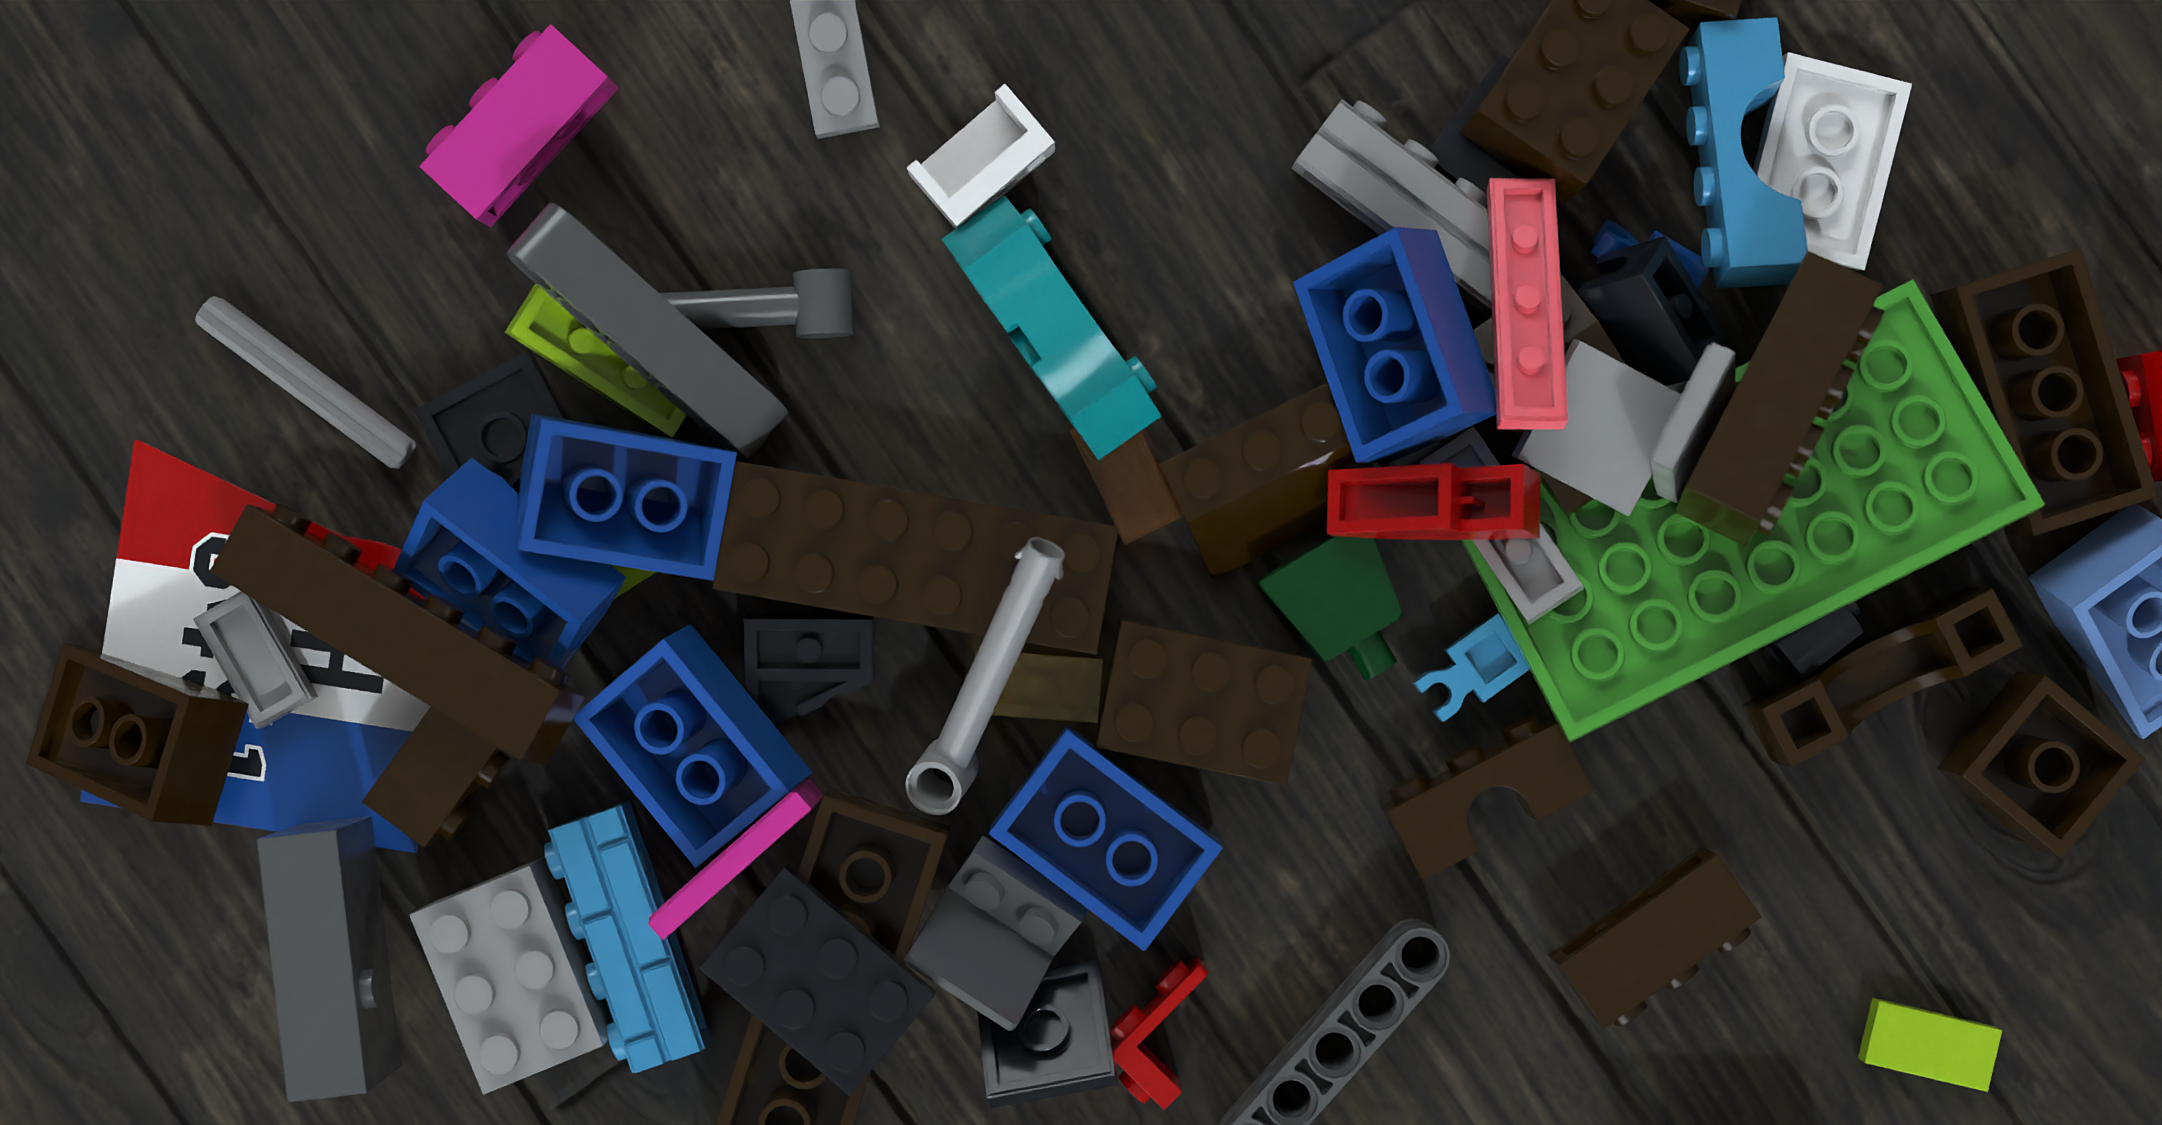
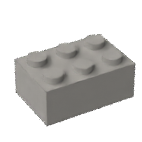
(512, 975)

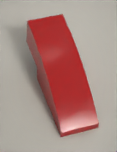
(1434, 502)

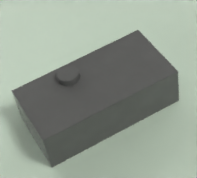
(329, 958)

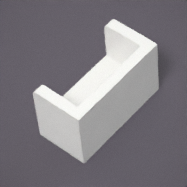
(983, 159)

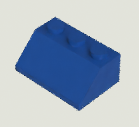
(623, 497)
(469, 556)

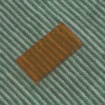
(1131, 487)

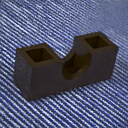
(1433, 813)

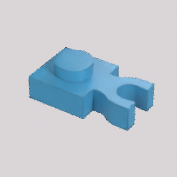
(1481, 661)

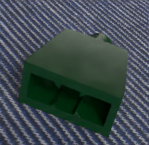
(1338, 601)

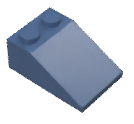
(2110, 610)

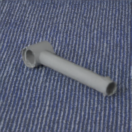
(1009, 629)

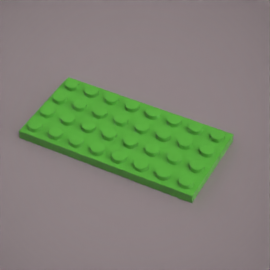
(1892, 485)

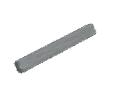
(305, 382)

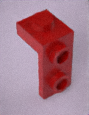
(1143, 1071)

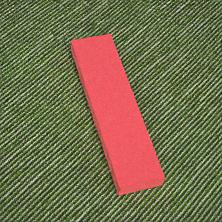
(1526, 304)

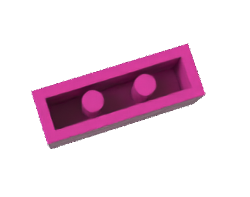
(517, 125)

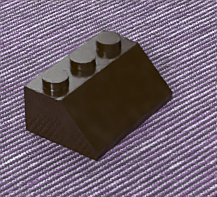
(1260, 480)

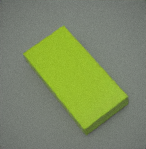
(1930, 1044)

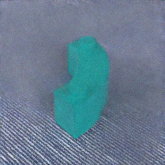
(1055, 332)

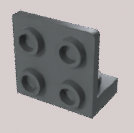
(995, 933)

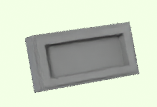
(255, 658)

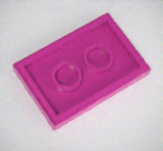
(734, 858)

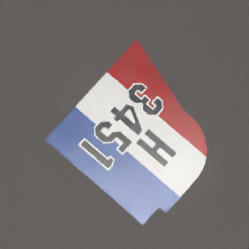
(308, 762)

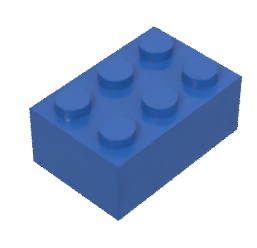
(1396, 345)
(691, 744)
(1105, 837)

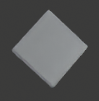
(1693, 422)
(1609, 429)

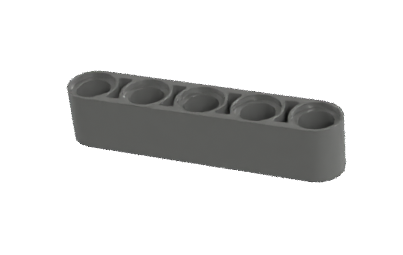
(646, 331)
(1342, 1015)

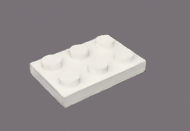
(1833, 148)

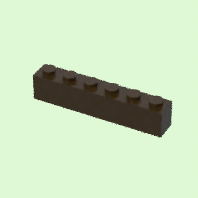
(398, 633)

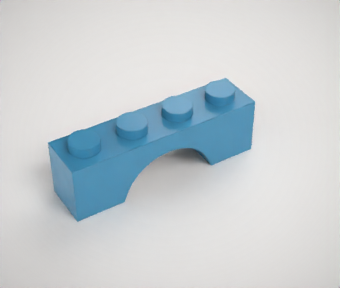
(1752, 229)

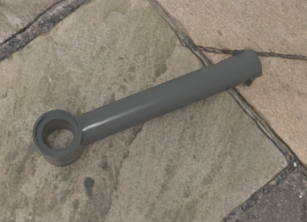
(815, 303)

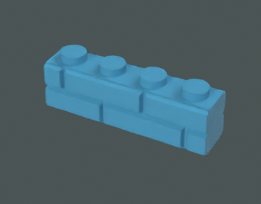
(632, 967)

